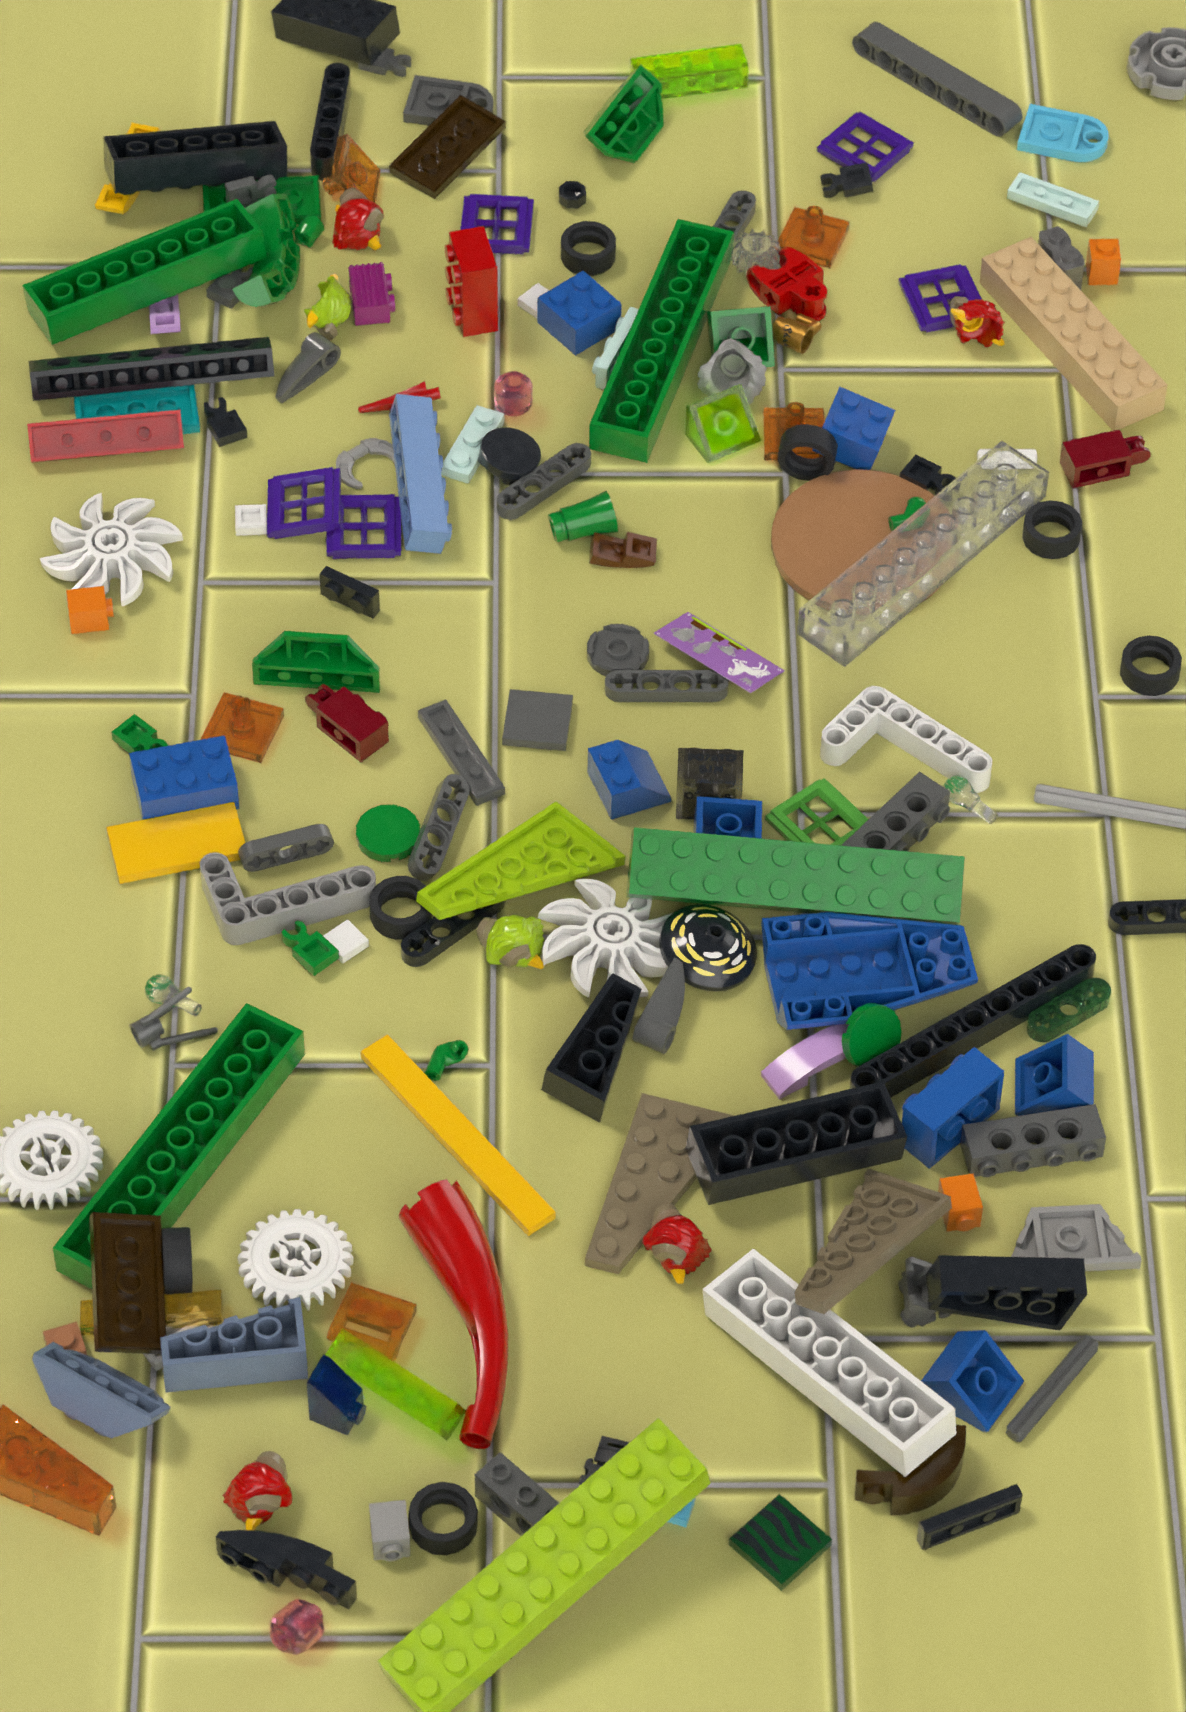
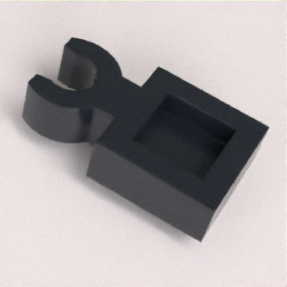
(852, 180)
(224, 425)
(926, 474)

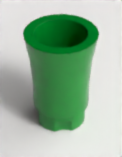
(584, 519)

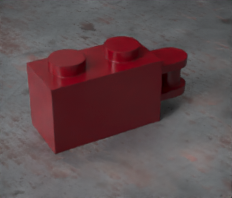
(1101, 457)
(349, 721)

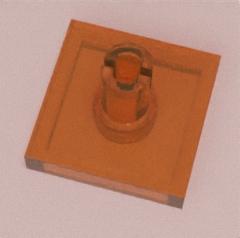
(352, 170)
(814, 234)
(778, 420)
(246, 725)

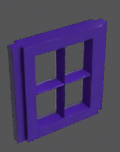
(879, 132)
(522, 224)
(918, 304)
(331, 503)
(391, 527)

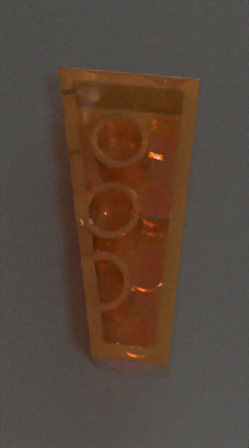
(50, 1478)

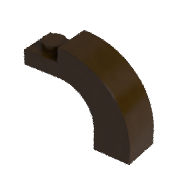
(922, 1486)

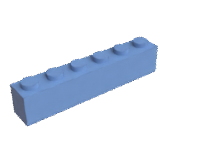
(419, 474)

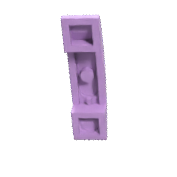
(165, 316)
(805, 1059)

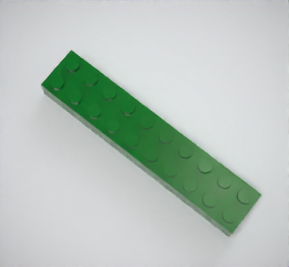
(661, 341)
(794, 876)
(191, 1131)

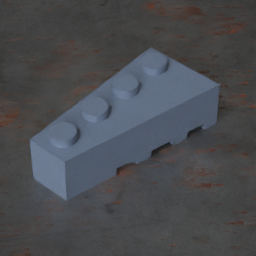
(238, 1351)

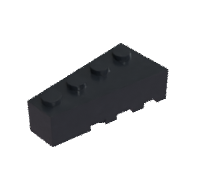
(592, 1052)
(1008, 1289)

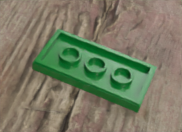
(301, 191)

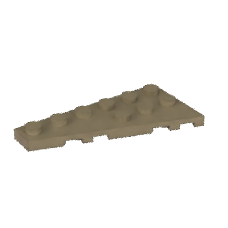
(648, 1175)
(867, 1235)

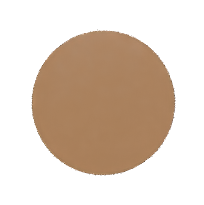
(835, 523)

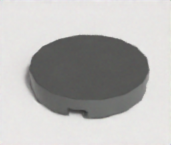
(617, 649)

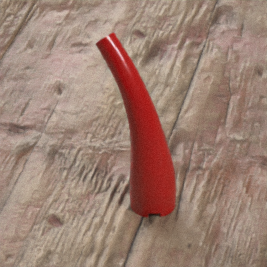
(460, 1256)

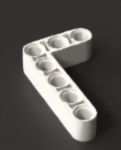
(909, 729)

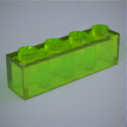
(697, 70)
(396, 1385)

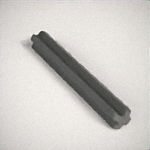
(1052, 1388)

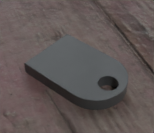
(433, 95)

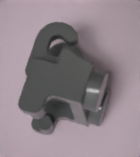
(914, 1288)

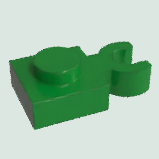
(136, 735)
(311, 951)

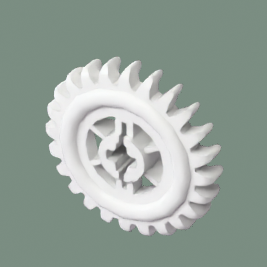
(39, 1180)
(298, 1273)

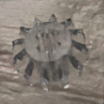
(755, 250)

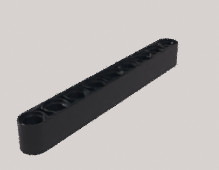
(976, 1022)

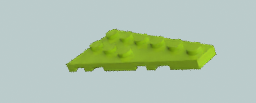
(531, 857)

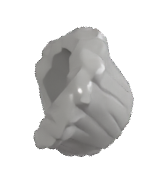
(732, 366)

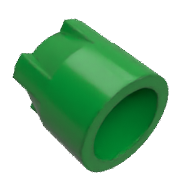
(309, 230)

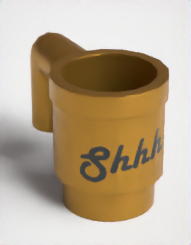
(795, 333)

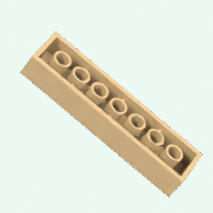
(1073, 334)

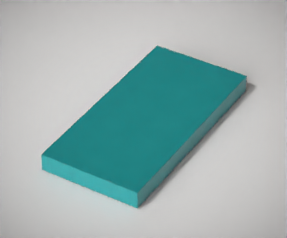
(143, 401)

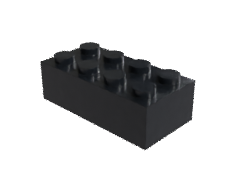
(338, 27)

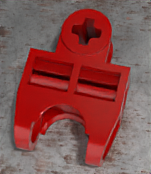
(793, 286)

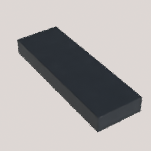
(969, 1517)

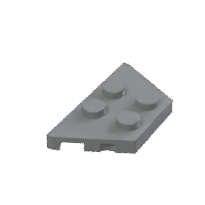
(1076, 1233)

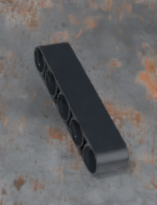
(330, 118)

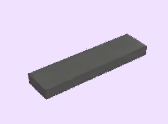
(461, 751)

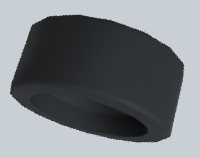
(593, 233)
(811, 437)
(1049, 546)
(1156, 648)
(396, 888)
(177, 1260)
(443, 1494)

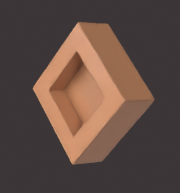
(67, 1336)

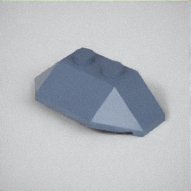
(96, 1392)

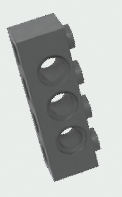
(904, 817)
(1046, 1129)
(512, 1494)

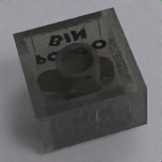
(707, 774)

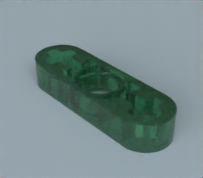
(1074, 997)

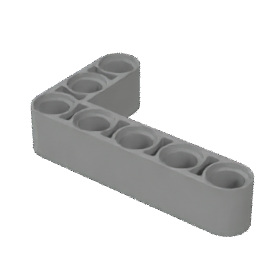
(271, 912)

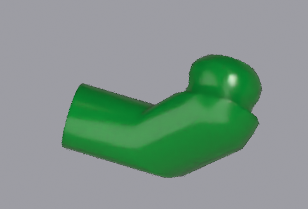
(914, 504)
(445, 1055)

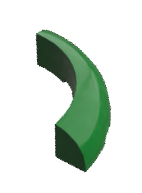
(278, 272)

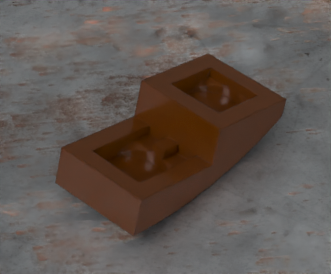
(630, 552)

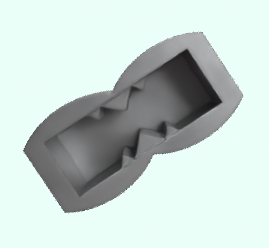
(1058, 246)

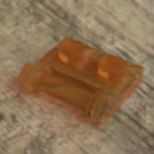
(375, 1312)

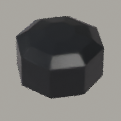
(572, 194)

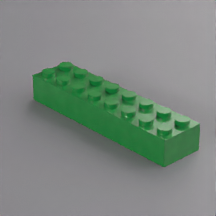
(144, 271)

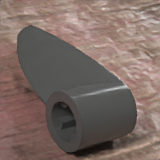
(313, 361)
(660, 1017)

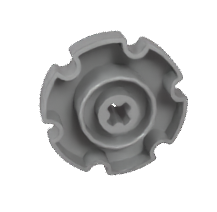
(1159, 63)

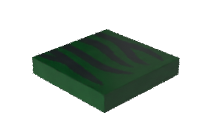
(780, 1542)

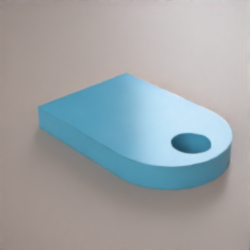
(1062, 134)

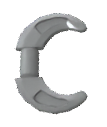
(346, 460)

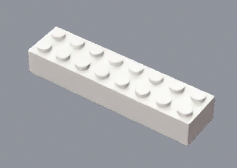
(830, 1363)

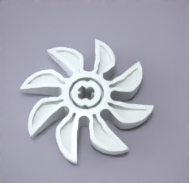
(112, 547)
(604, 936)

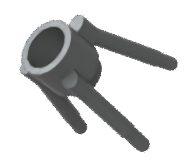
(149, 1028)

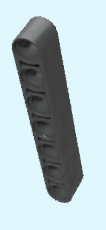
(937, 79)

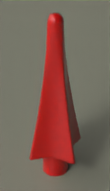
(386, 403)

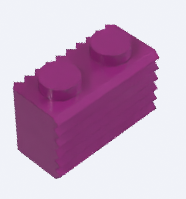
(370, 295)

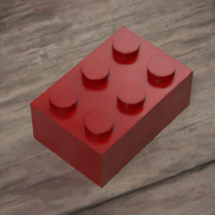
(472, 281)

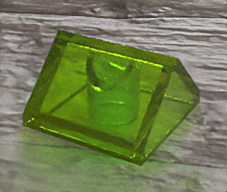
(721, 424)

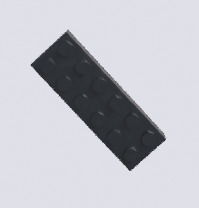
(194, 157)
(795, 1143)

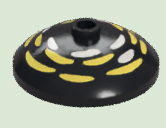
(709, 960)

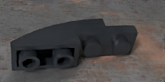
(277, 1556)

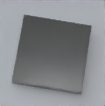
(537, 720)

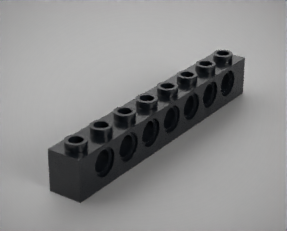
(151, 368)

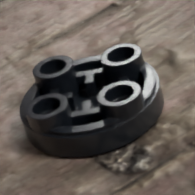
(509, 454)

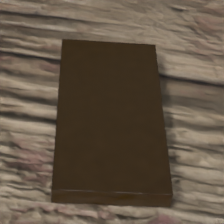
(447, 146)
(127, 1283)

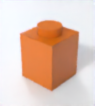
(1103, 261)
(89, 609)
(965, 1200)

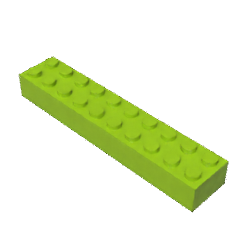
(545, 1571)

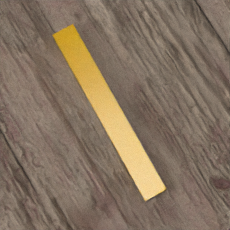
(458, 1135)

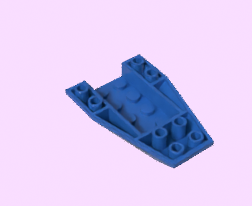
(836, 962)

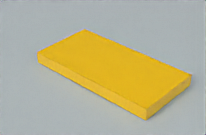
(174, 841)

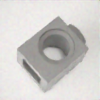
(389, 1530)

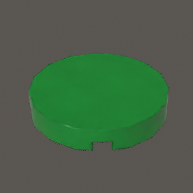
(387, 832)
(870, 1033)

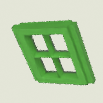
(832, 797)

